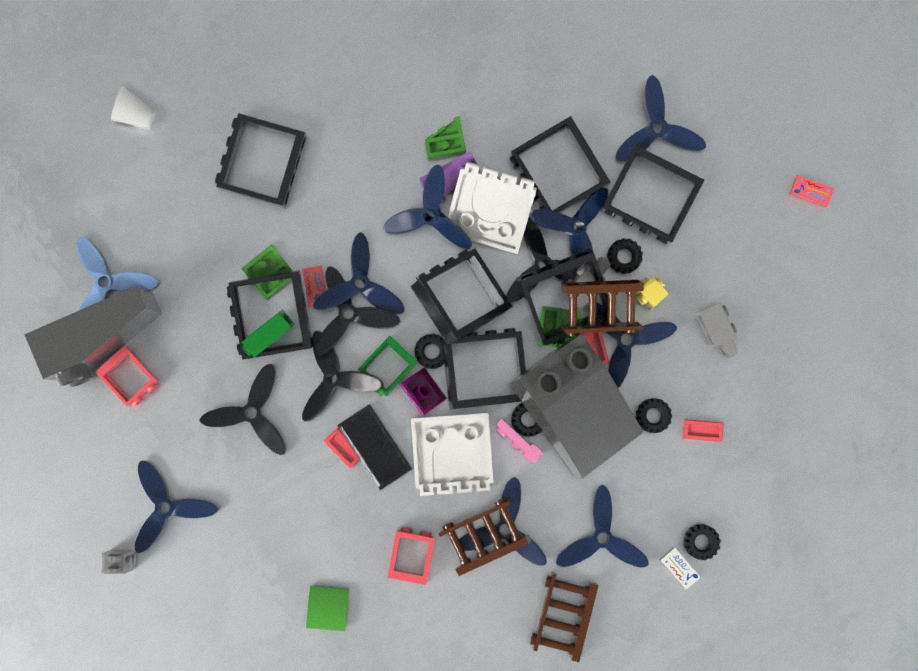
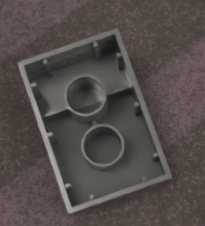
(91, 335)
(577, 406)

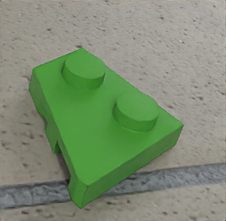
(447, 141)

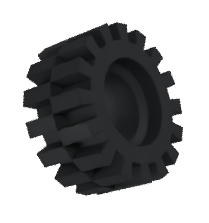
(633, 248)
(420, 347)
(665, 415)
(518, 425)
(714, 542)

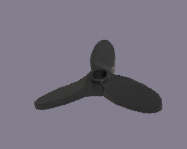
(538, 253)
(364, 316)
(350, 380)
(258, 396)

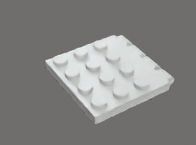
(492, 207)
(452, 453)

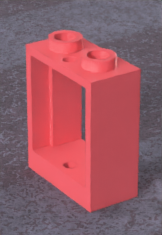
(110, 365)
(405, 575)

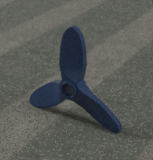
(672, 133)
(417, 217)
(559, 222)
(372, 292)
(621, 356)
(158, 494)
(587, 546)
(532, 551)

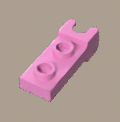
(531, 451)

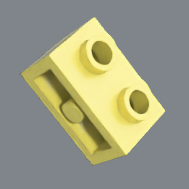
(652, 293)

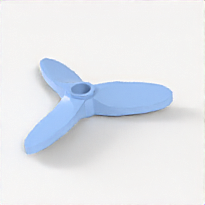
(97, 268)

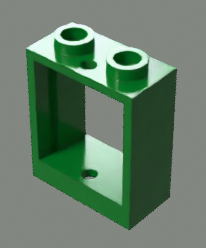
(267, 333)
(402, 352)

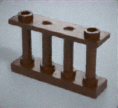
(593, 289)
(483, 555)
(579, 630)

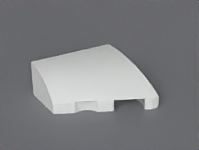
(132, 110)

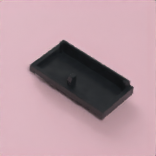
(374, 447)

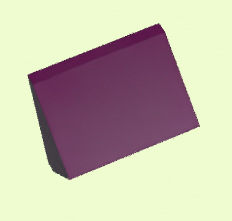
(423, 391)

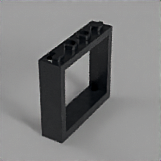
(585, 151)
(668, 166)
(281, 200)
(552, 270)
(436, 310)
(236, 311)
(450, 374)

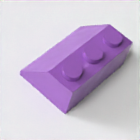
(451, 173)

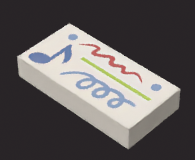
(680, 568)

